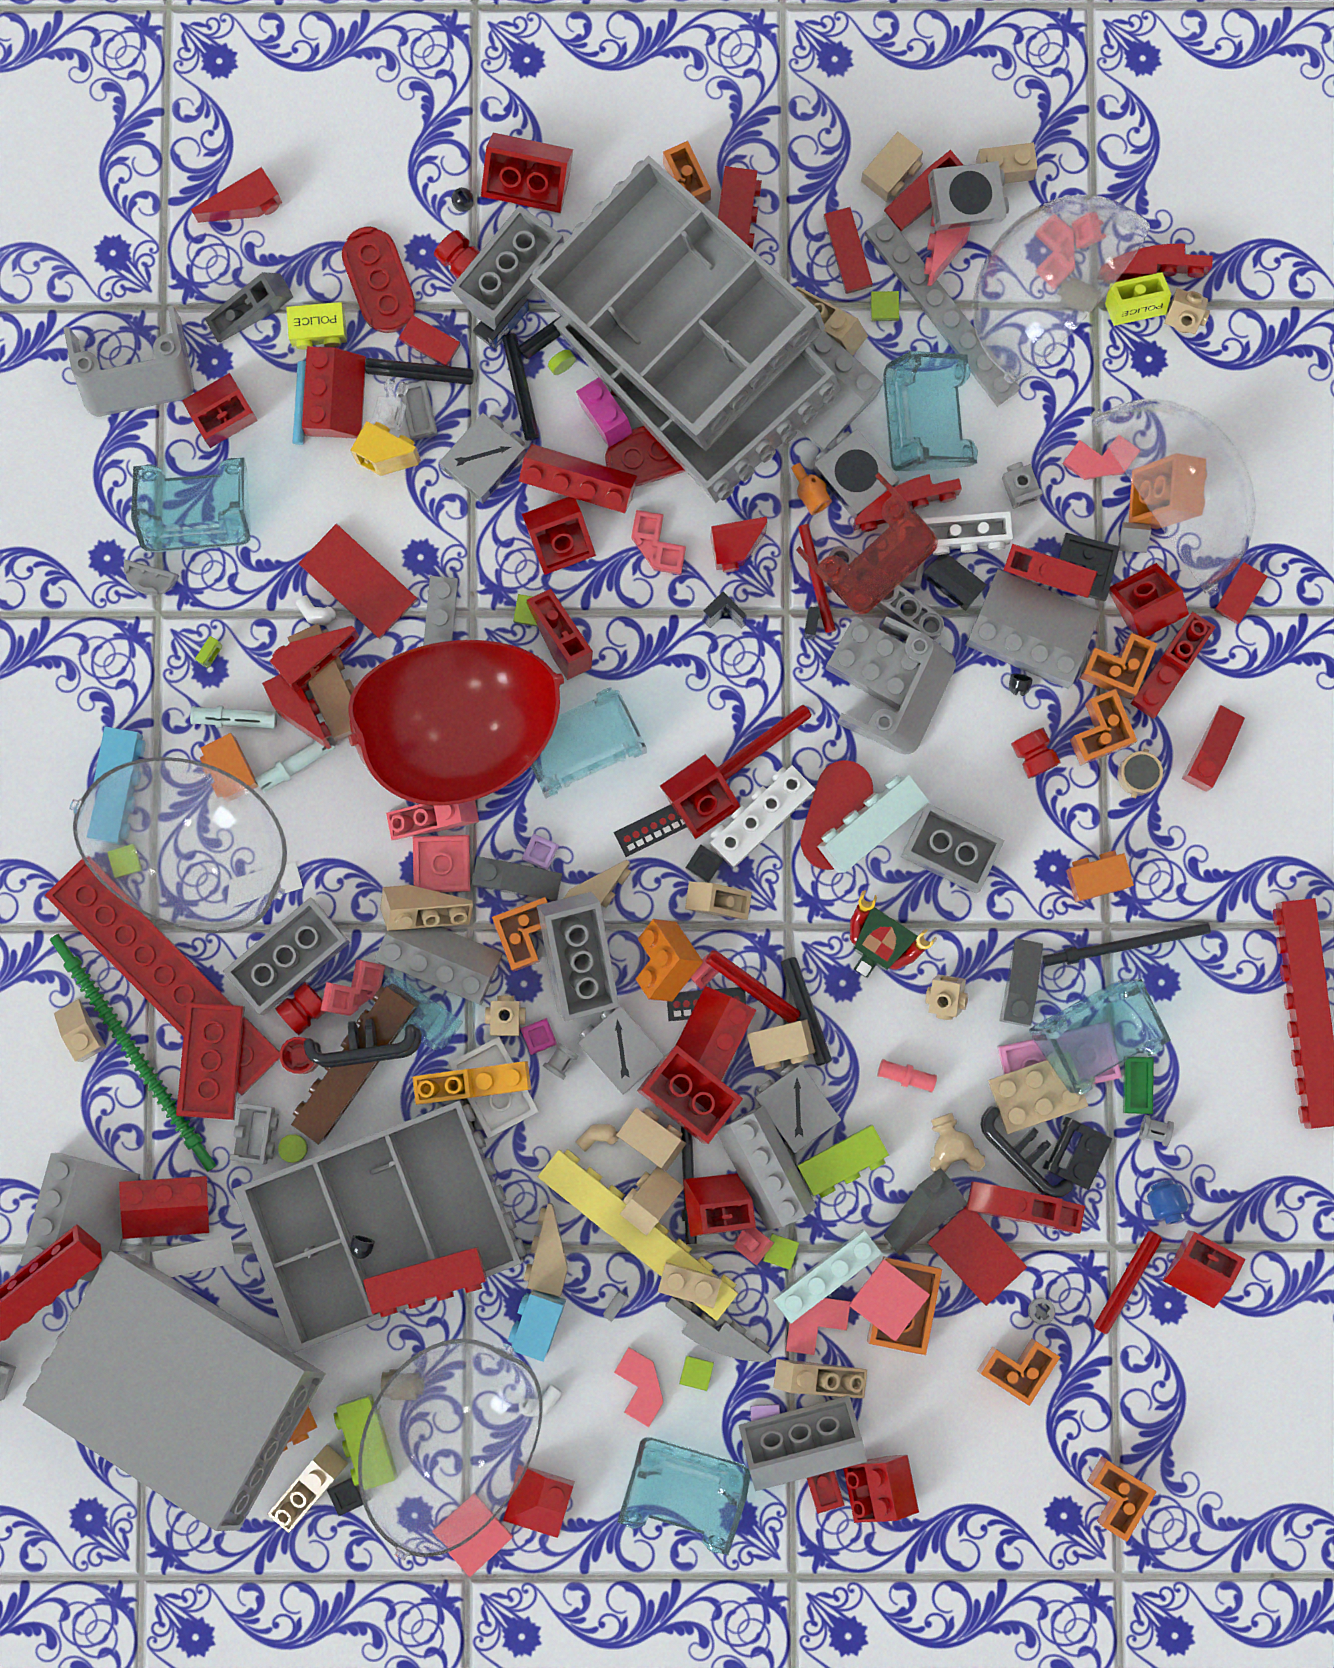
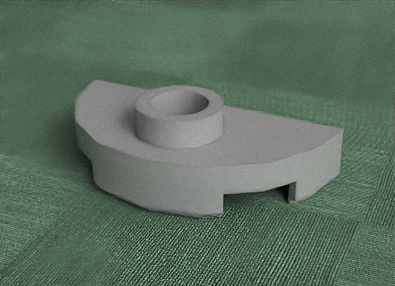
(149, 579)

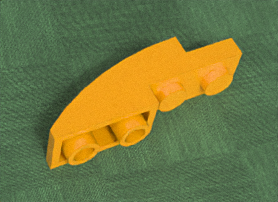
(471, 1083)

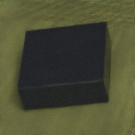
(811, 623)
(704, 863)
(345, 1496)

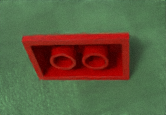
(526, 172)
(333, 393)
(715, 1030)
(690, 1095)
(164, 1207)

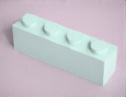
(873, 823)
(827, 1276)

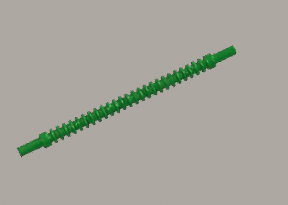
(73, 965)

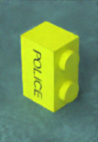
(1138, 299)
(316, 325)

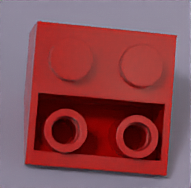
(219, 410)
(718, 1205)
(1203, 1269)
(881, 1489)

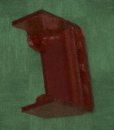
(884, 561)

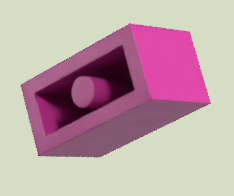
(604, 412)

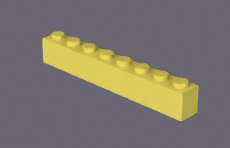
(603, 1207)

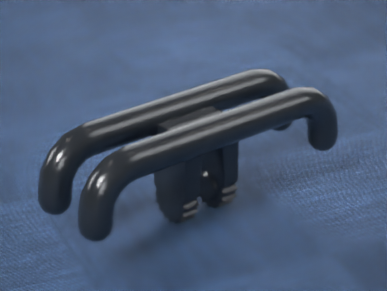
(360, 1055)
(1022, 1164)

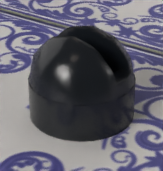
(457, 202)
(1020, 683)
(361, 1246)

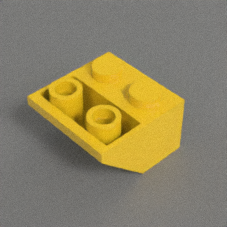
(382, 451)

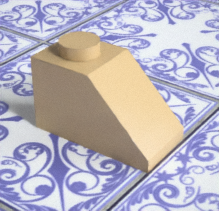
(718, 900)
(78, 1031)

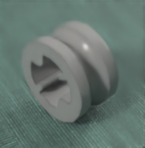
(1050, 1311)

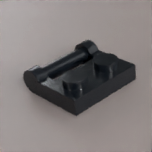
(1086, 1155)

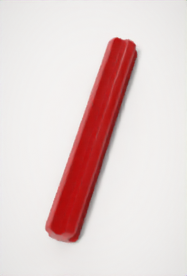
(764, 741)
(752, 986)
(1128, 1282)

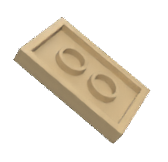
(1032, 1097)

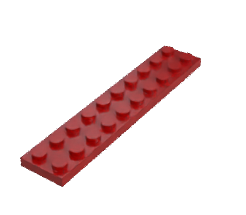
(151, 962)

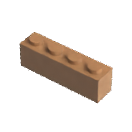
(330, 690)

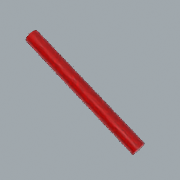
(817, 581)

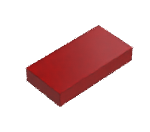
(429, 341)
(1240, 593)

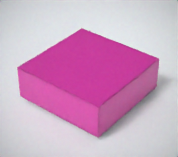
(538, 1036)

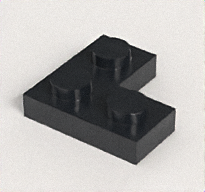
(1094, 556)

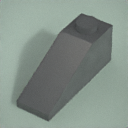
(249, 305)
(516, 879)
(1022, 983)
(925, 1210)

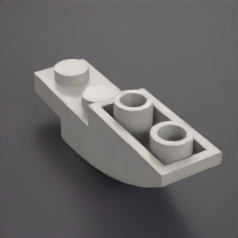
(726, 1340)

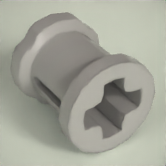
(560, 1061)
(1156, 1130)

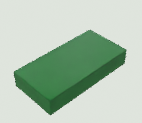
(1138, 1085)

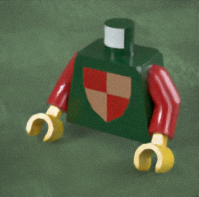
(882, 939)

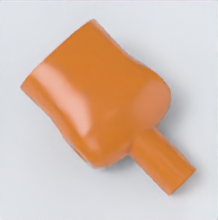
(811, 490)

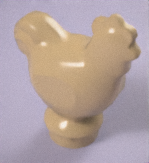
(953, 1146)

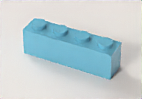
(118, 748)

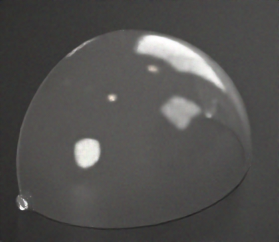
(1050, 276)
(1187, 479)
(182, 843)
(448, 1445)

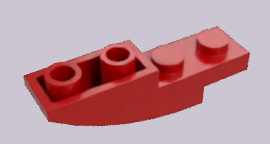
(1166, 259)
(916, 492)
(1172, 665)
(1025, 1207)

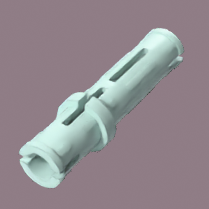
(233, 717)
(291, 765)

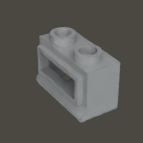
(243, 1131)

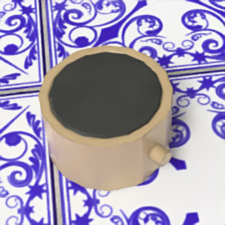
(1140, 773)

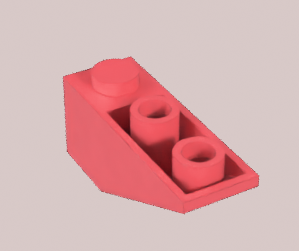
(944, 247)
(429, 818)

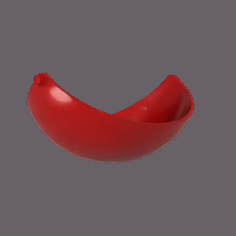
(453, 719)

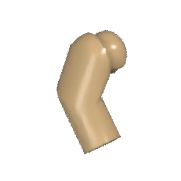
(598, 1132)

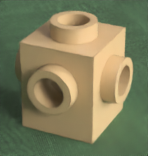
(1187, 311)
(946, 996)
(511, 1026)

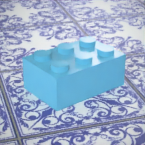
(538, 1324)

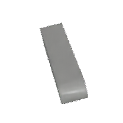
(901, 597)

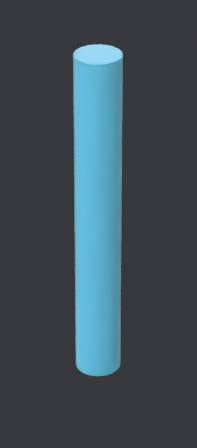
(298, 433)

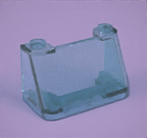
(926, 411)
(191, 509)
(588, 742)
(1100, 1033)
(686, 1491)

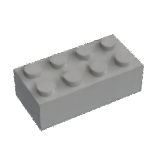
(286, 956)
(578, 956)

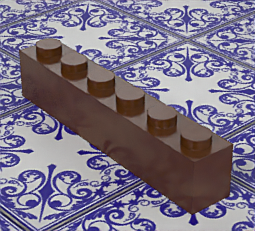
(341, 1084)

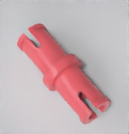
(907, 1075)

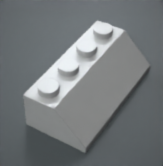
(504, 267)
(441, 960)
(766, 1168)
(802, 1443)

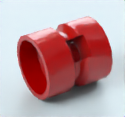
(455, 251)
(1035, 752)
(301, 1009)
(294, 1058)

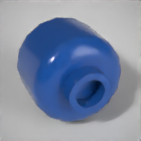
(1167, 1202)

